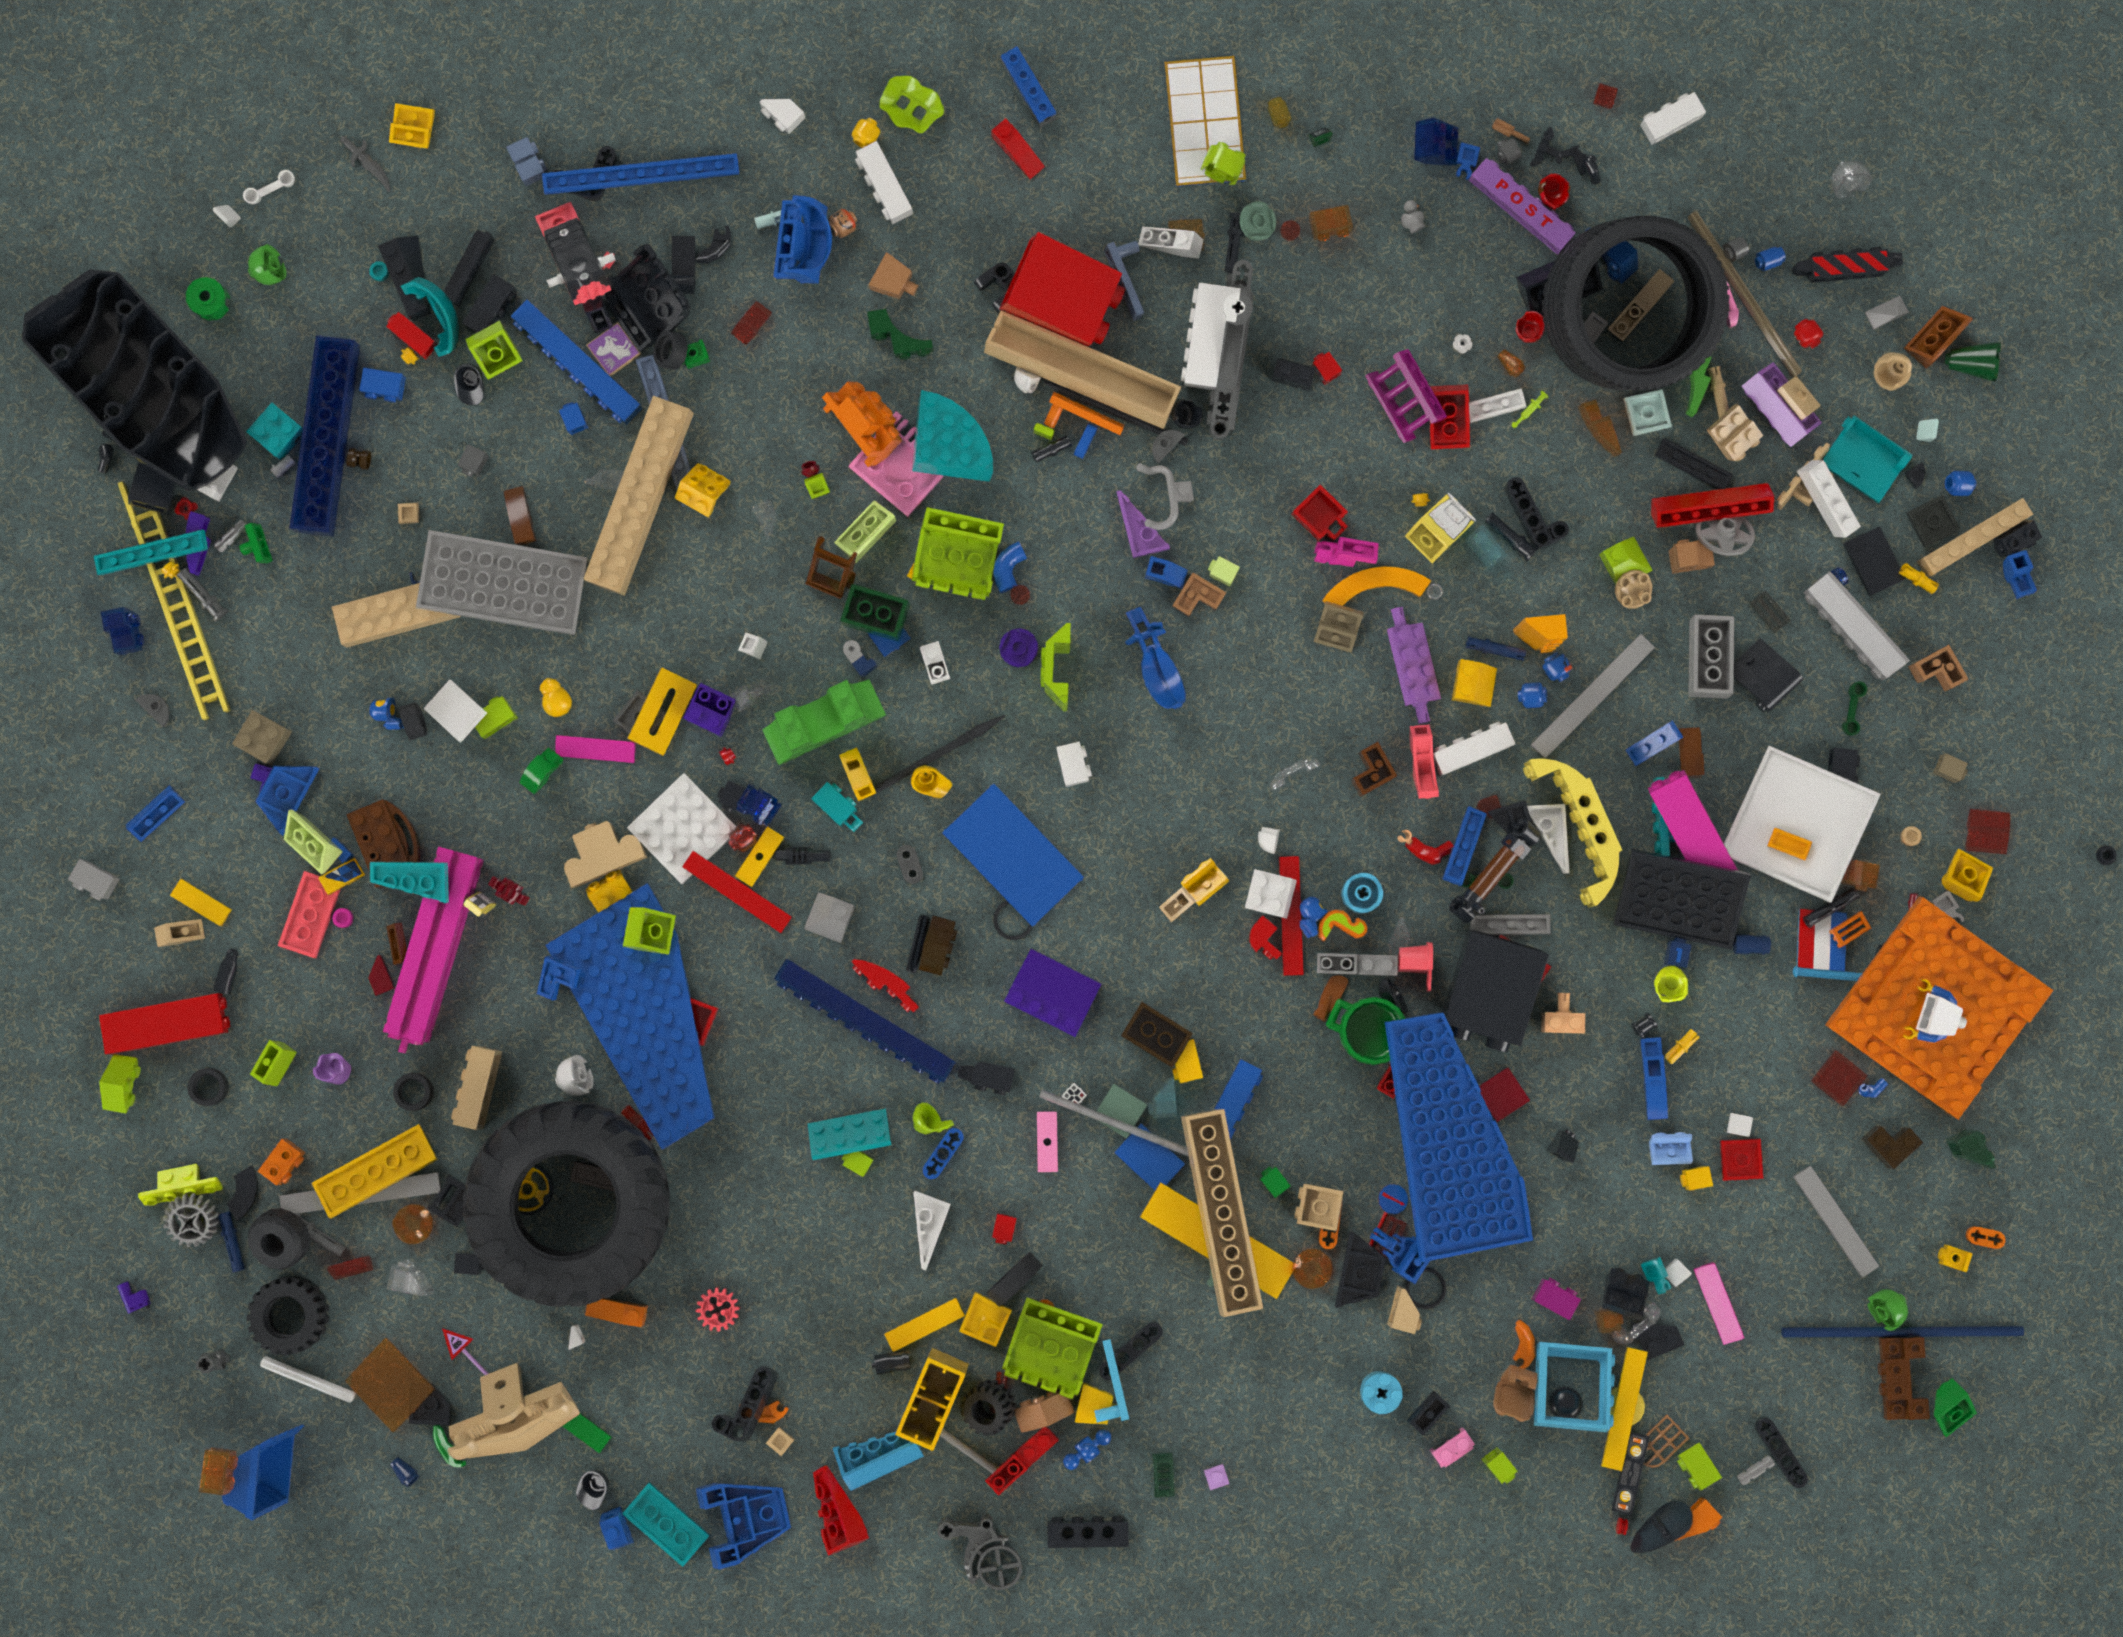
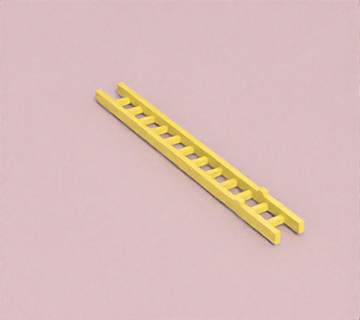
(170, 620)

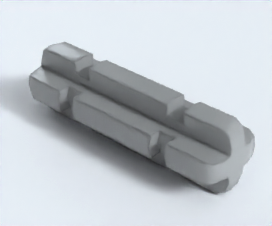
(230, 536)
(1756, 1470)

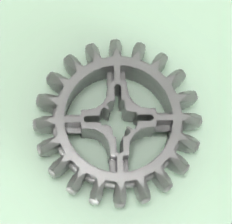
(201, 1231)

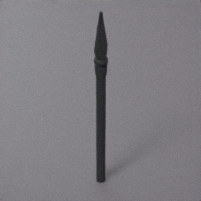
(1091, 402)
(963, 739)

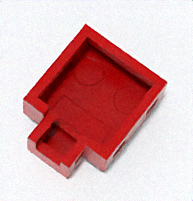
(1319, 512)
(704, 1017)

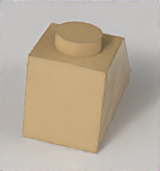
(179, 932)

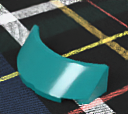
(443, 309)

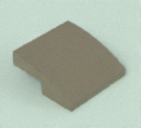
(1338, 626)

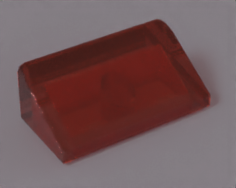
(350, 1267)

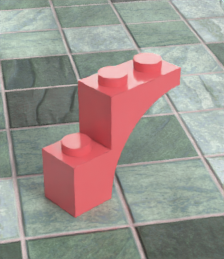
(1423, 761)

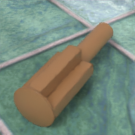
(1507, 129)

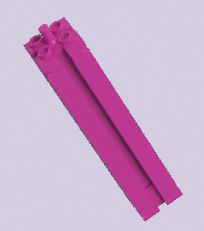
(432, 954)

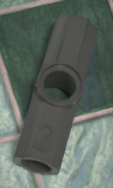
(212, 1361)

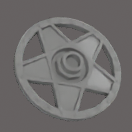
(1726, 533)

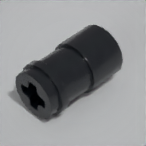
(893, 1362)

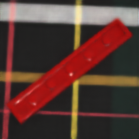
(736, 891)
(1291, 932)

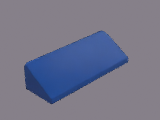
(154, 813)

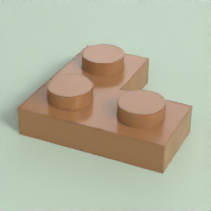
(1198, 590)

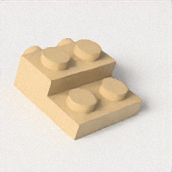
(1735, 433)
(1319, 1207)

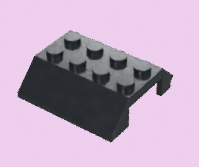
(646, 299)

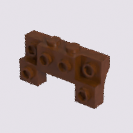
(1896, 1378)

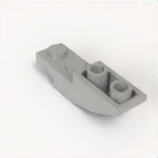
(1357, 964)

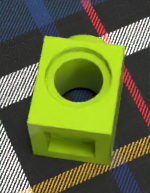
(857, 1162)

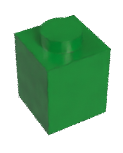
(1274, 1181)

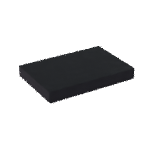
(1874, 561)

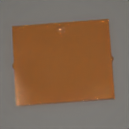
(389, 1384)

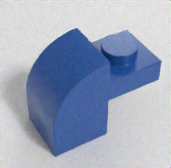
(2017, 573)

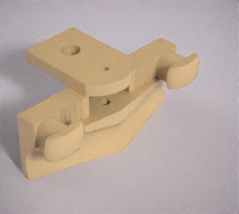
(509, 1418)

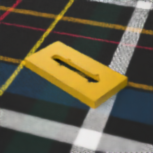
(683, 692)

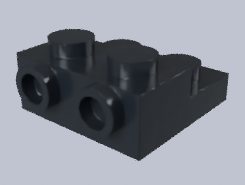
(1625, 1293)

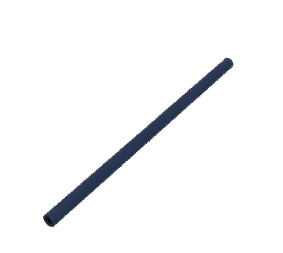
(1944, 1331)

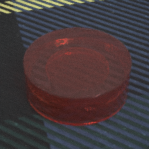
(1290, 230)
(1020, 595)

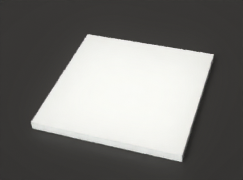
(1810, 805)

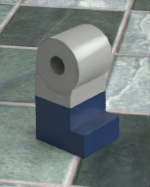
(853, 653)

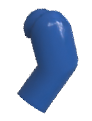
(1873, 1090)

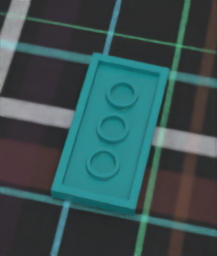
(849, 1134)
(666, 1524)

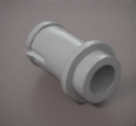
(282, 466)

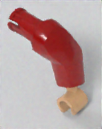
(1425, 853)

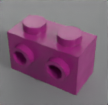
(1556, 1299)

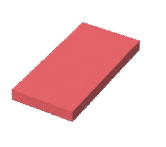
(308, 917)

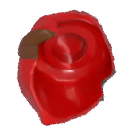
(1554, 190)

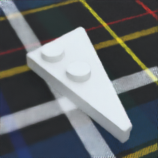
(1552, 824)
(930, 1219)

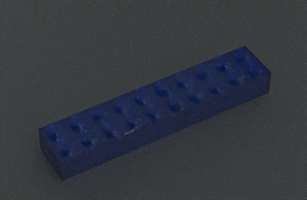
(324, 436)

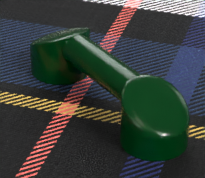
(1856, 690)
(1505, 883)

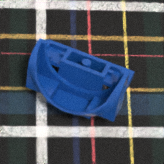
(800, 242)

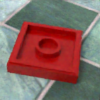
(1741, 1159)

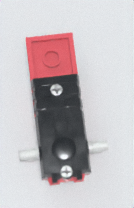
(573, 254)

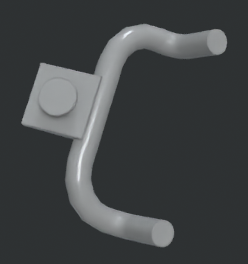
(1177, 493)

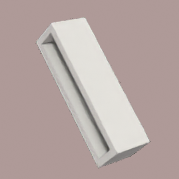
(884, 182)
(1828, 498)
(1472, 749)

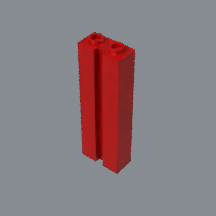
(164, 1023)

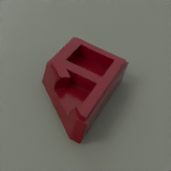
(380, 977)

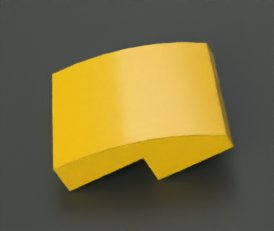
(411, 126)

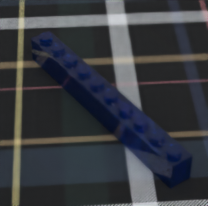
(864, 1020)

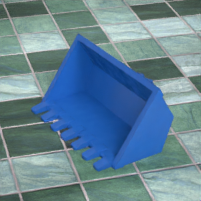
(263, 1476)

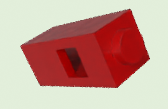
(411, 335)

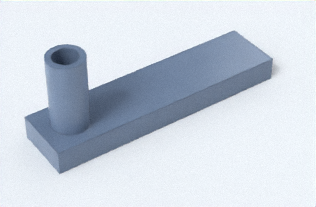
(1114, 259)

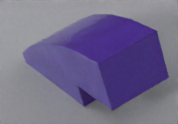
(196, 560)

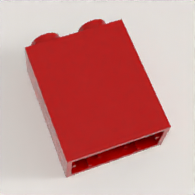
(1063, 291)

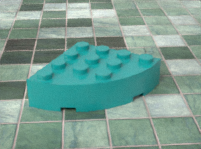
(949, 440)

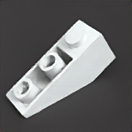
(1184, 244)

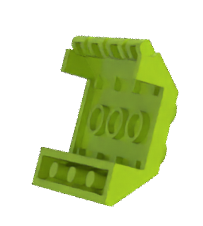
(956, 553)
(1056, 644)
(1051, 1348)

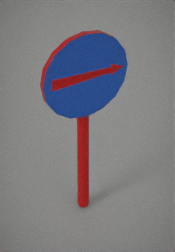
(1392, 1200)

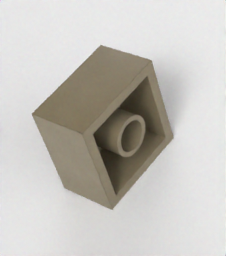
(261, 737)

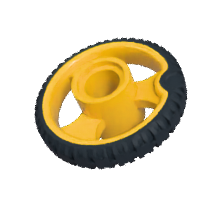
(543, 1196)

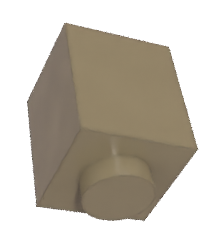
(1951, 768)

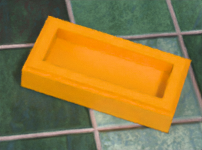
(1789, 844)

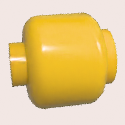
(865, 132)

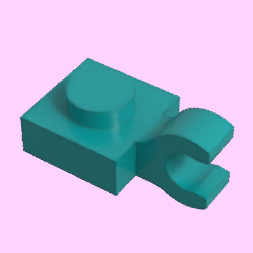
(1656, 1272)

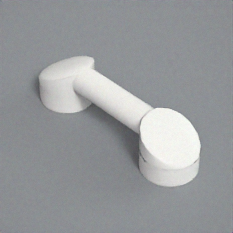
(254, 196)

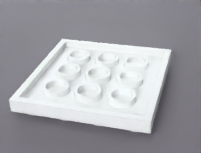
(682, 823)

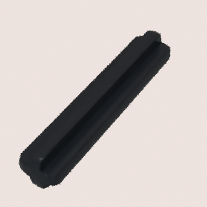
(917, 944)

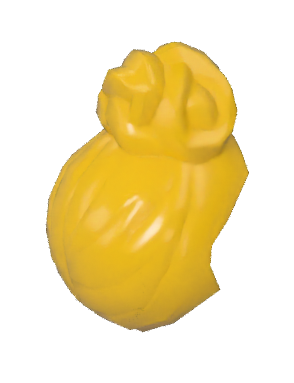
(555, 698)

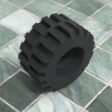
(978, 1417)

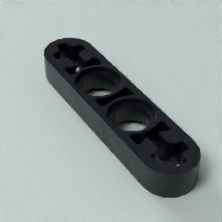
(1133, 1353)
(1782, 1451)

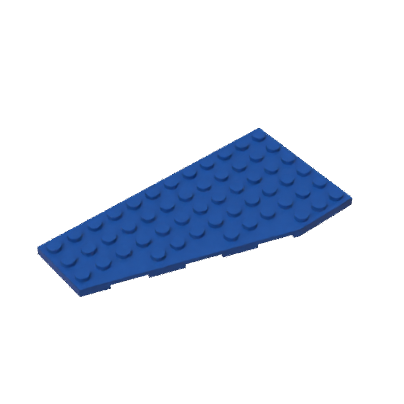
(641, 1017)
(1455, 1156)

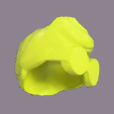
(1672, 983)

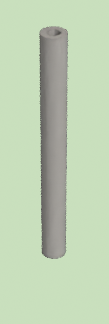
(968, 1451)

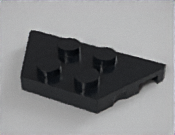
(1360, 1272)

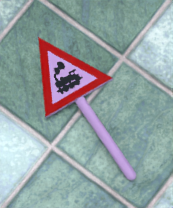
(457, 1343)

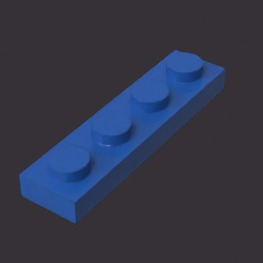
(1464, 846)

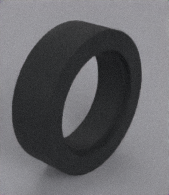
(1014, 1279)

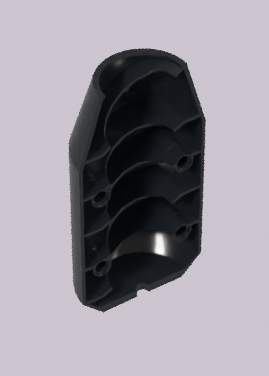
(136, 378)

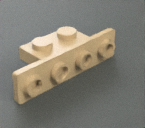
(1797, 487)

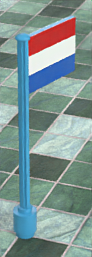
(1818, 952)

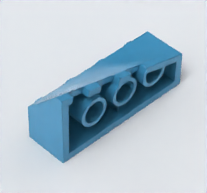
(874, 1458)

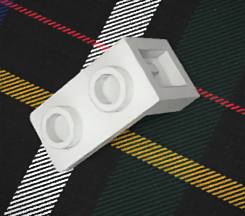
(218, 487)

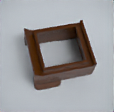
(826, 583)
(1690, 752)

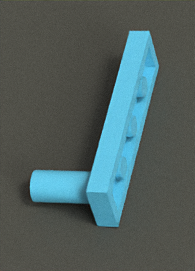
(1120, 1409)

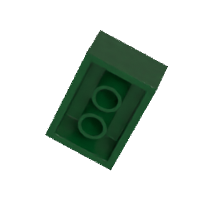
(875, 612)

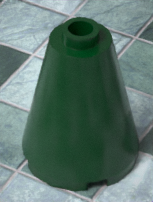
(1976, 360)

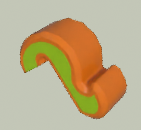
(1342, 921)

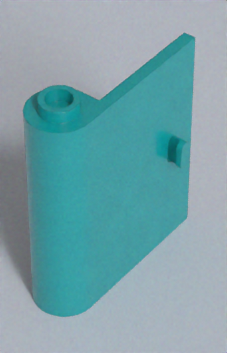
(1866, 458)

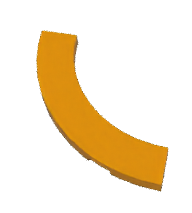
(1377, 578)

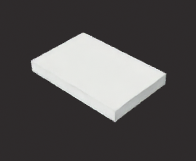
(455, 710)

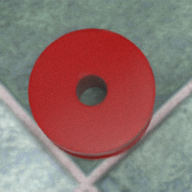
(1622, 1526)

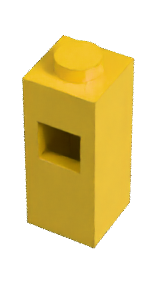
(857, 774)

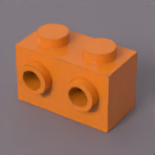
(281, 1162)

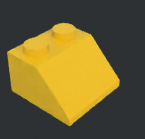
(1474, 683)

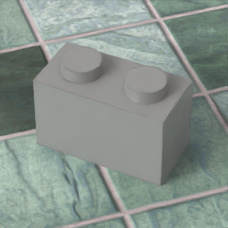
(93, 879)

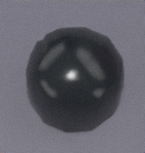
(1186, 414)

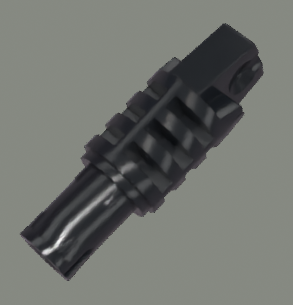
(802, 855)

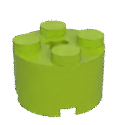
(1223, 163)

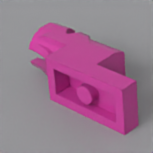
(1346, 552)

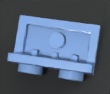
(1670, 1148)

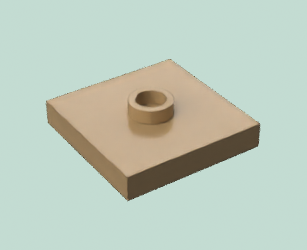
(1798, 398)

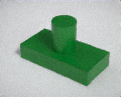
(256, 544)

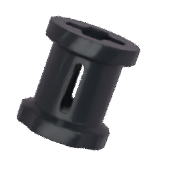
(1644, 1025)

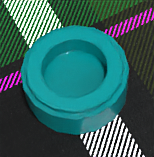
(379, 271)

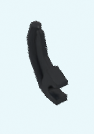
(718, 247)

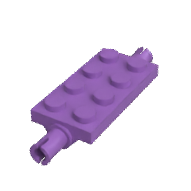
(1413, 664)

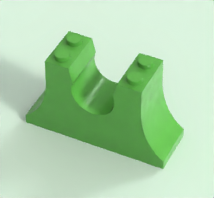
(823, 720)

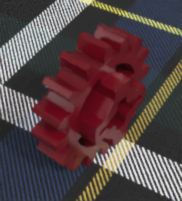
(509, 891)

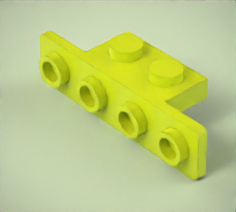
(178, 1182)

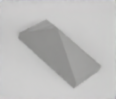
(1886, 312)

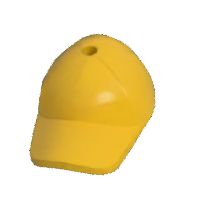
(931, 783)

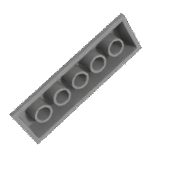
(1855, 626)

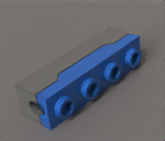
(1028, 87)

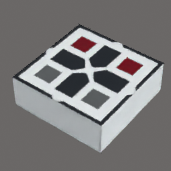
(1074, 1093)

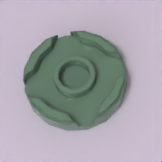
(1257, 221)

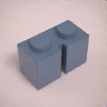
(526, 161)

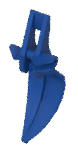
(1157, 667)

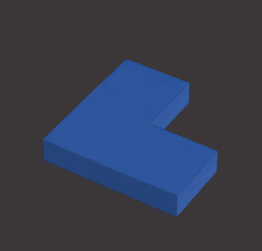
(553, 974)

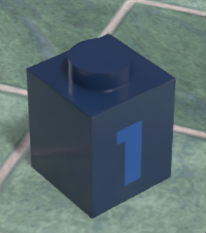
(1677, 953)

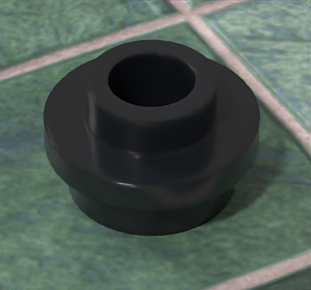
(2111, 852)

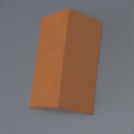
(1937, 335)

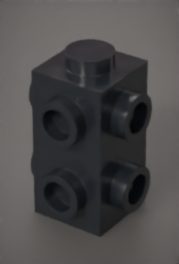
(2017, 538)

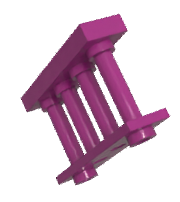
(1423, 394)

